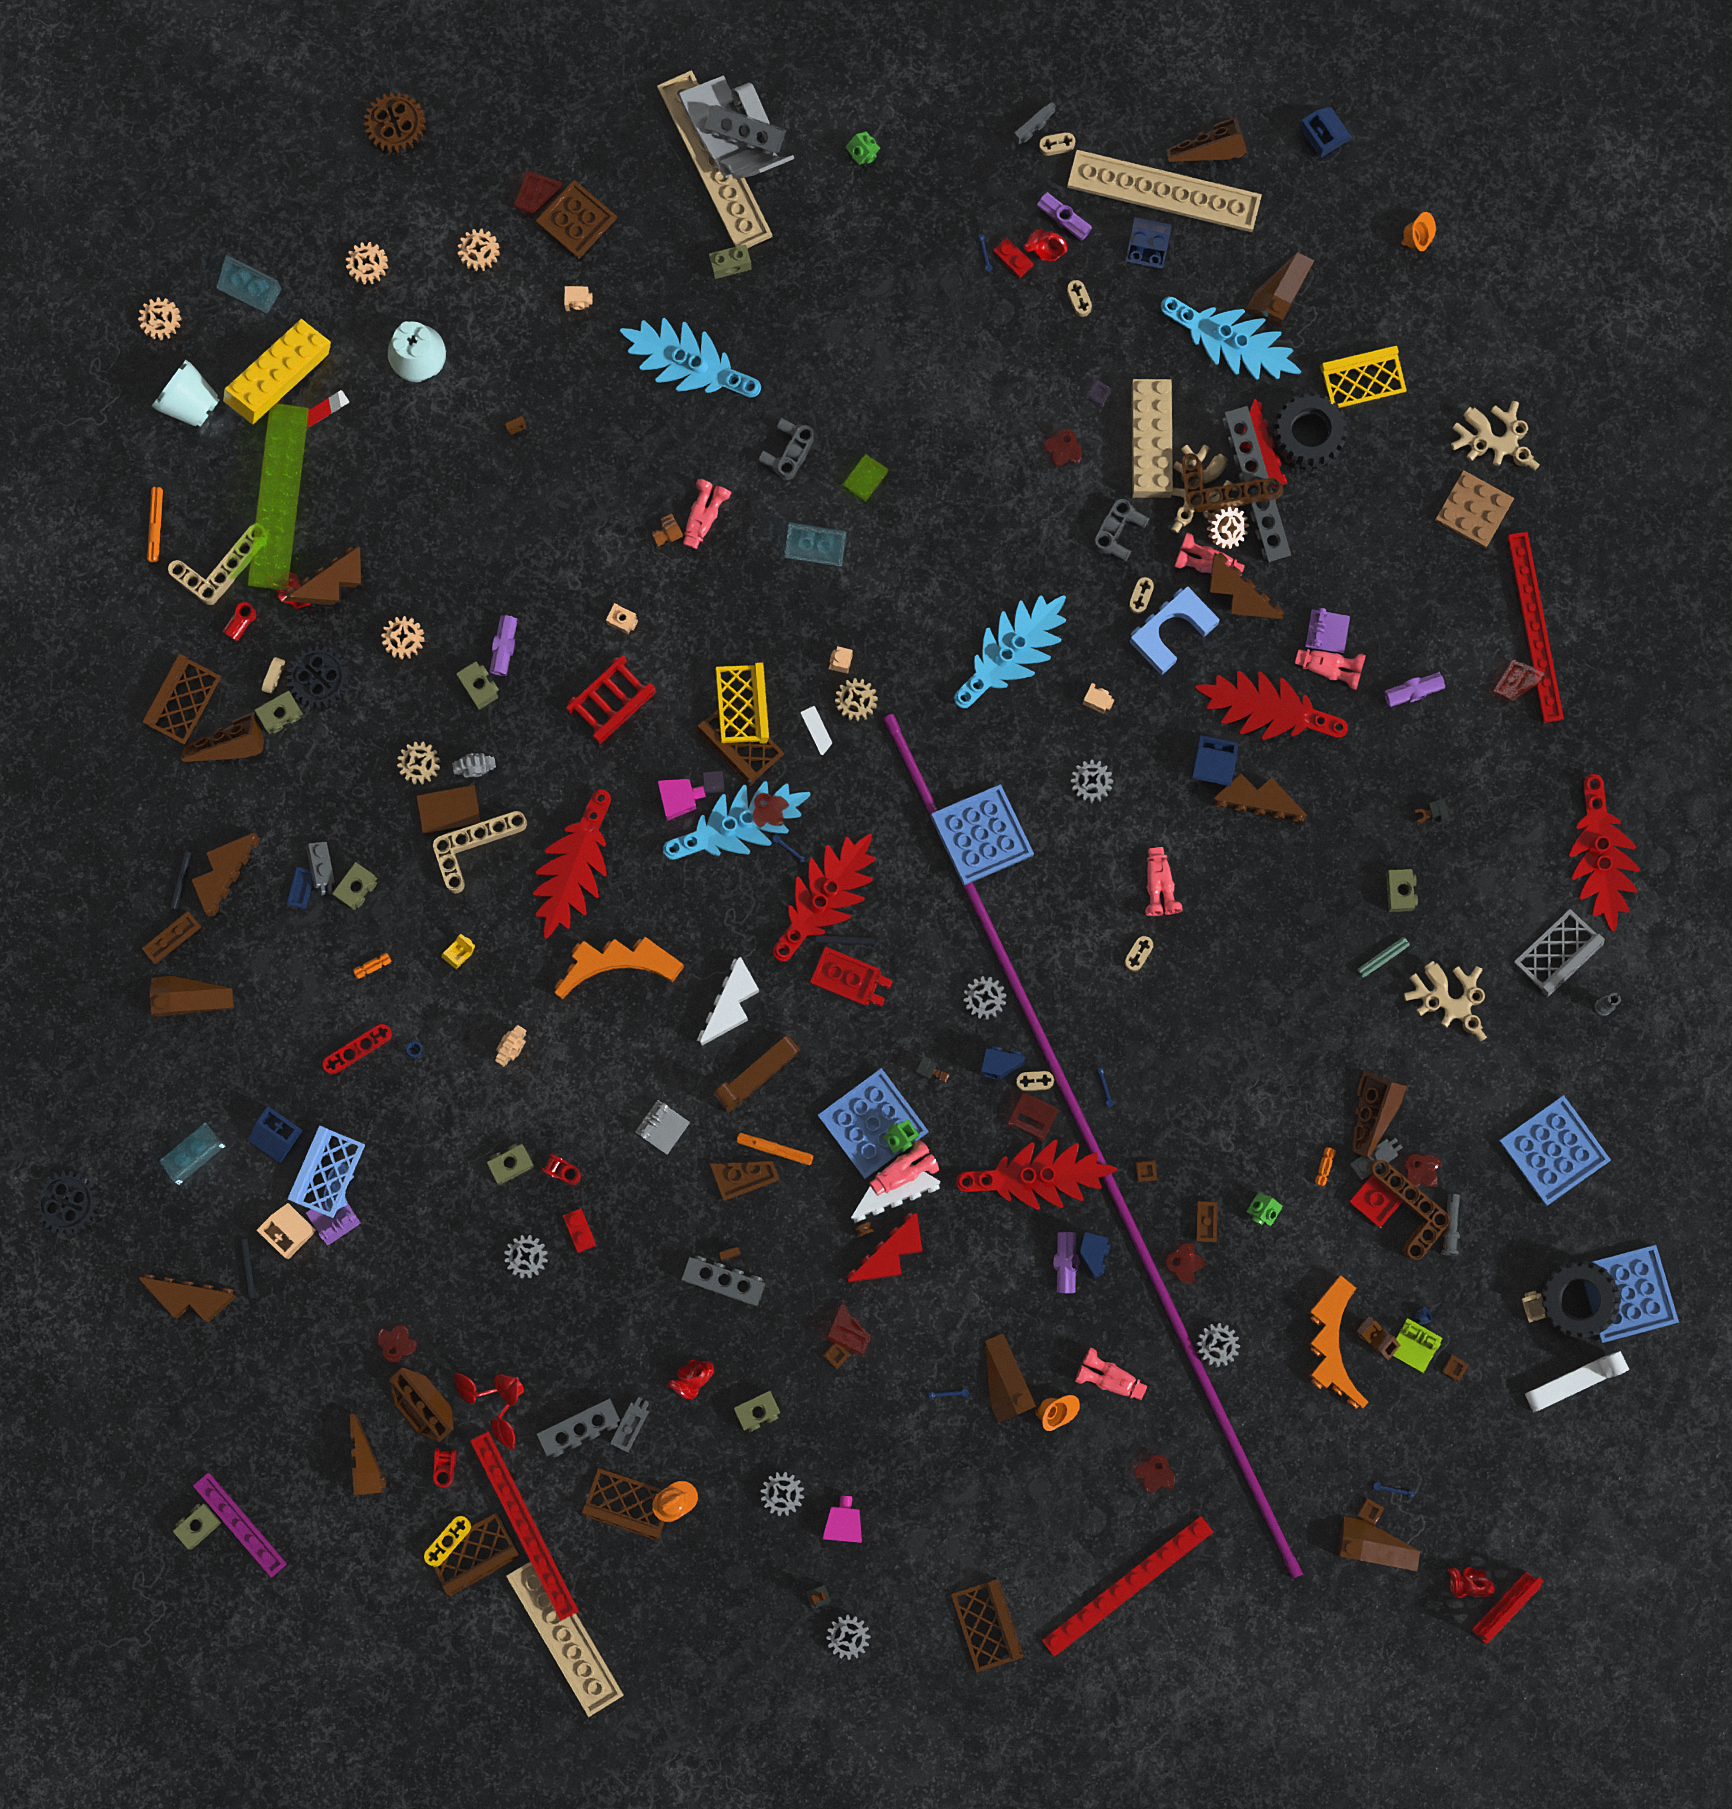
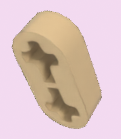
(1058, 148)
(1083, 296)
(1145, 597)
(273, 675)
(1143, 956)
(1035, 1076)

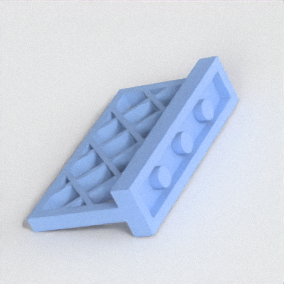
(310, 1167)

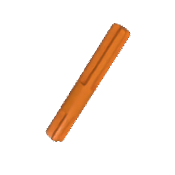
(154, 524)
(774, 1148)

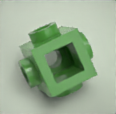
(863, 148)
(897, 1138)
(1264, 1209)

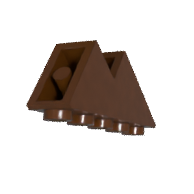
(326, 584)
(1245, 597)
(1267, 799)
(226, 865)
(180, 1297)

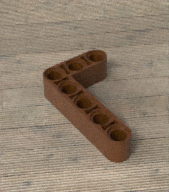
(1224, 491)
(733, 1094)
(1413, 1204)

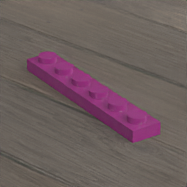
(240, 1525)

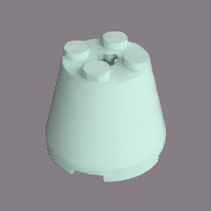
(416, 352)
(187, 396)

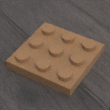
(1474, 509)

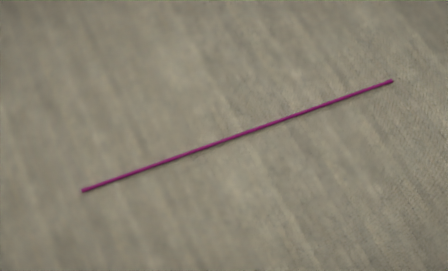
(1289, 1560)

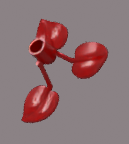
(509, 1391)

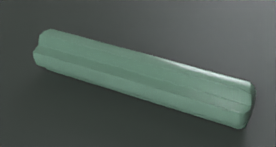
(1383, 957)

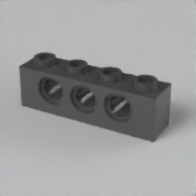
(715, 125)
(751, 1296)
(548, 1436)

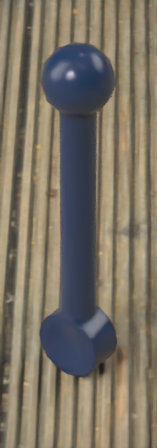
(988, 268)
(802, 859)
(1109, 1102)
(931, 1394)
(1377, 1486)

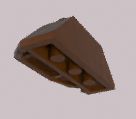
(421, 1404)

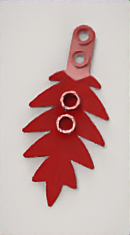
(1268, 706)
(1602, 856)
(573, 867)
(826, 894)
(1040, 1176)

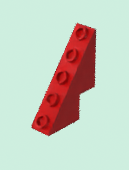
(1266, 445)
(886, 1260)

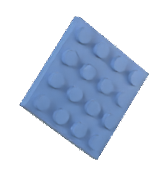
(981, 834)
(863, 1118)
(1554, 1150)
(1643, 1293)

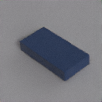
(300, 888)

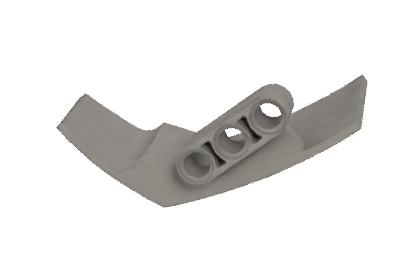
(729, 156)

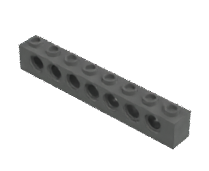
(1242, 416)

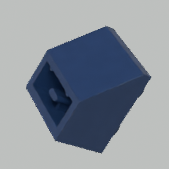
(1324, 131)
(1148, 242)
(1215, 760)
(999, 1063)
(274, 1134)
(1092, 1252)

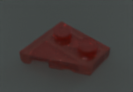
(535, 191)
(1518, 680)
(848, 1332)

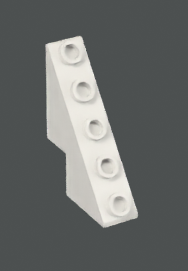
(728, 1011)
(875, 1204)

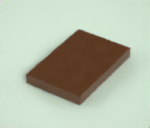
(448, 809)

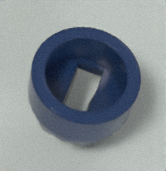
(416, 1047)
(1423, 1315)

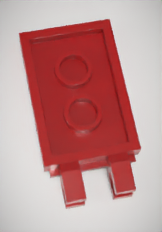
(849, 978)

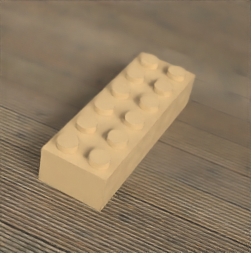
(1152, 438)

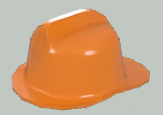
(1420, 232)
(1057, 1411)
(675, 1501)

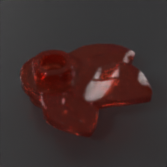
(1064, 451)
(771, 812)
(1425, 1172)
(1188, 1263)
(397, 1340)
(1154, 1476)

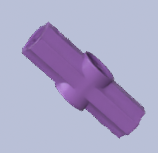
(1073, 224)
(503, 645)
(1414, 689)
(1066, 1262)

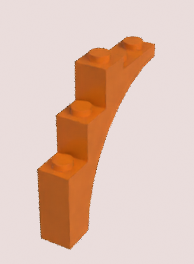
(615, 956)
(1330, 1370)

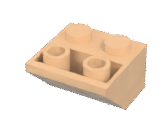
(286, 1230)

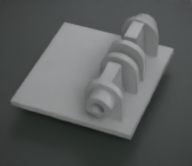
(662, 1127)

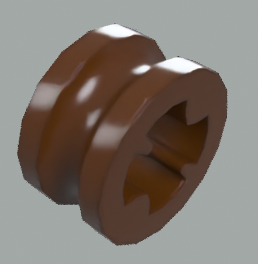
(863, 1229)

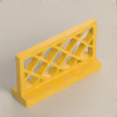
(1355, 363)
(759, 703)

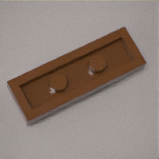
(171, 937)

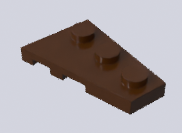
(742, 1178)

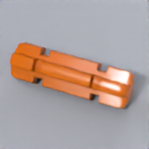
(372, 965)
(1325, 1166)

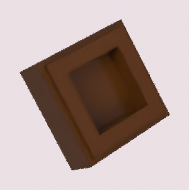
(516, 425)
(1146, 1171)
(730, 1253)
(836, 1355)
(1454, 1368)
(1370, 1511)

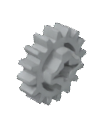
(473, 765)
(1097, 787)
(975, 995)
(518, 1261)
(1215, 1337)
(772, 1501)
(844, 1628)

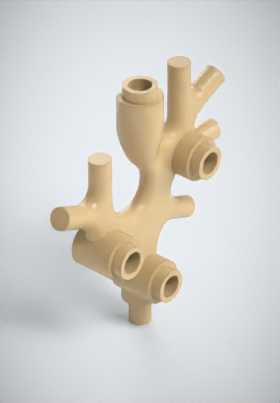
(1486, 439)
(1212, 472)
(1453, 1008)

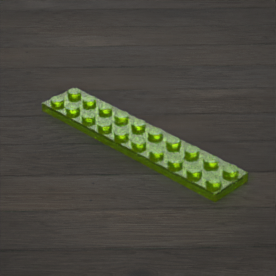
(278, 497)

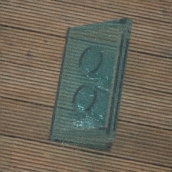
(248, 284)
(815, 544)
(191, 1153)

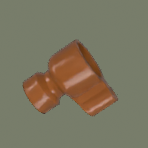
(669, 532)

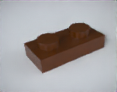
(1206, 1222)

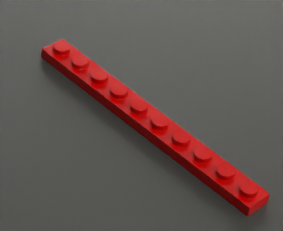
(1535, 625)
(524, 1526)
(1127, 1586)

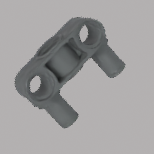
(794, 453)
(1113, 526)

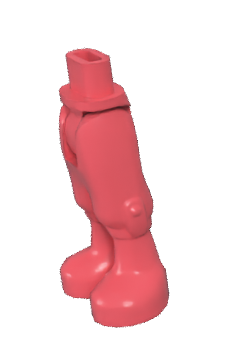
(702, 517)
(1206, 553)
(1328, 663)
(1159, 880)
(901, 1172)
(1114, 1378)

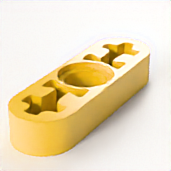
(462, 1533)

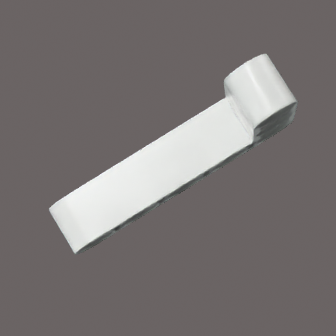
(1577, 1380)

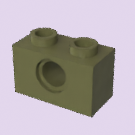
(730, 261)
(470, 676)
(283, 702)
(344, 891)
(1400, 902)
(522, 1163)
(745, 1411)
(208, 1521)

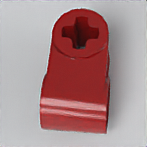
(558, 1169)
(444, 1466)

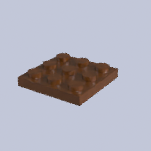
(576, 219)

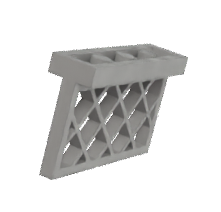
(1571, 965)

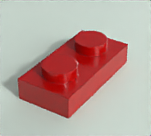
(1013, 258)
(579, 1230)

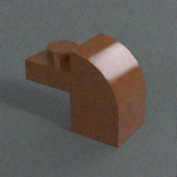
(1378, 1338)

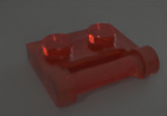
(1036, 1110)

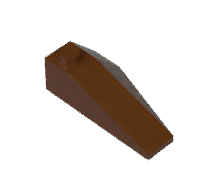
(1218, 144)
(1279, 291)
(234, 742)
(181, 996)
(1377, 1106)
(1006, 1384)
(367, 1473)
(1370, 1544)

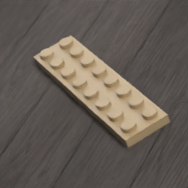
(567, 1643)

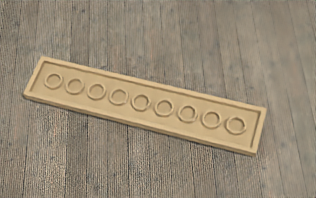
(1164, 191)
(730, 196)

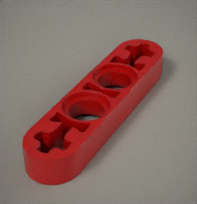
(358, 1051)

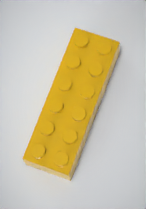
(276, 371)

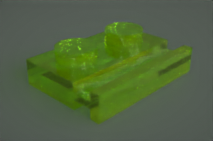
(865, 477)

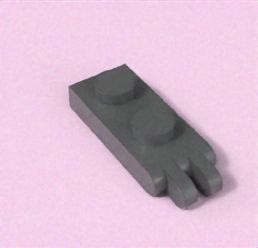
(1038, 121)
(320, 867)
(1383, 1151)
(630, 1425)

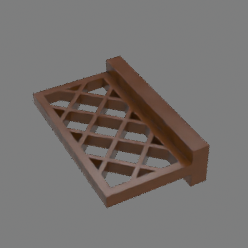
(167, 690)
(730, 755)
(617, 1519)
(486, 1566)
(1004, 1620)

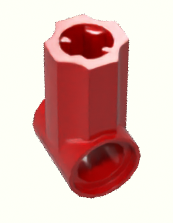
(239, 623)

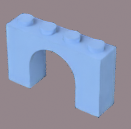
(1185, 606)

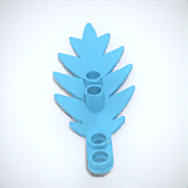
(1233, 340)
(687, 360)
(1013, 648)
(725, 831)

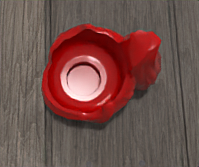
(1046, 245)

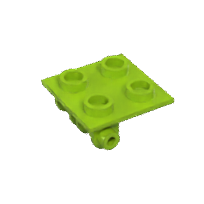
(1416, 1345)

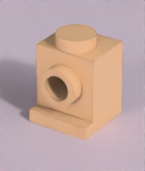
(577, 297)
(624, 626)
(841, 659)
(1098, 699)

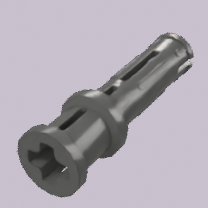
(1607, 1004)
(1450, 1234)

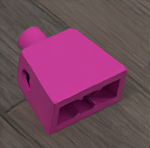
(679, 796)
(843, 1522)

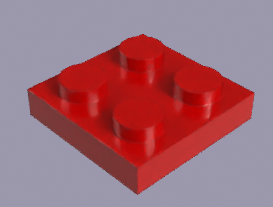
(1375, 1202)

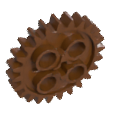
(378, 128)

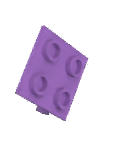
(1327, 631)
(333, 1228)

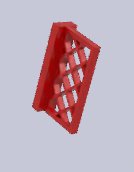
(1507, 1607)

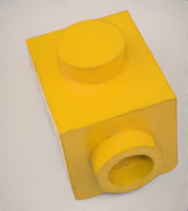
(459, 951)

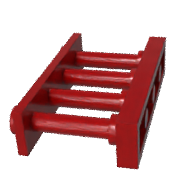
(629, 705)

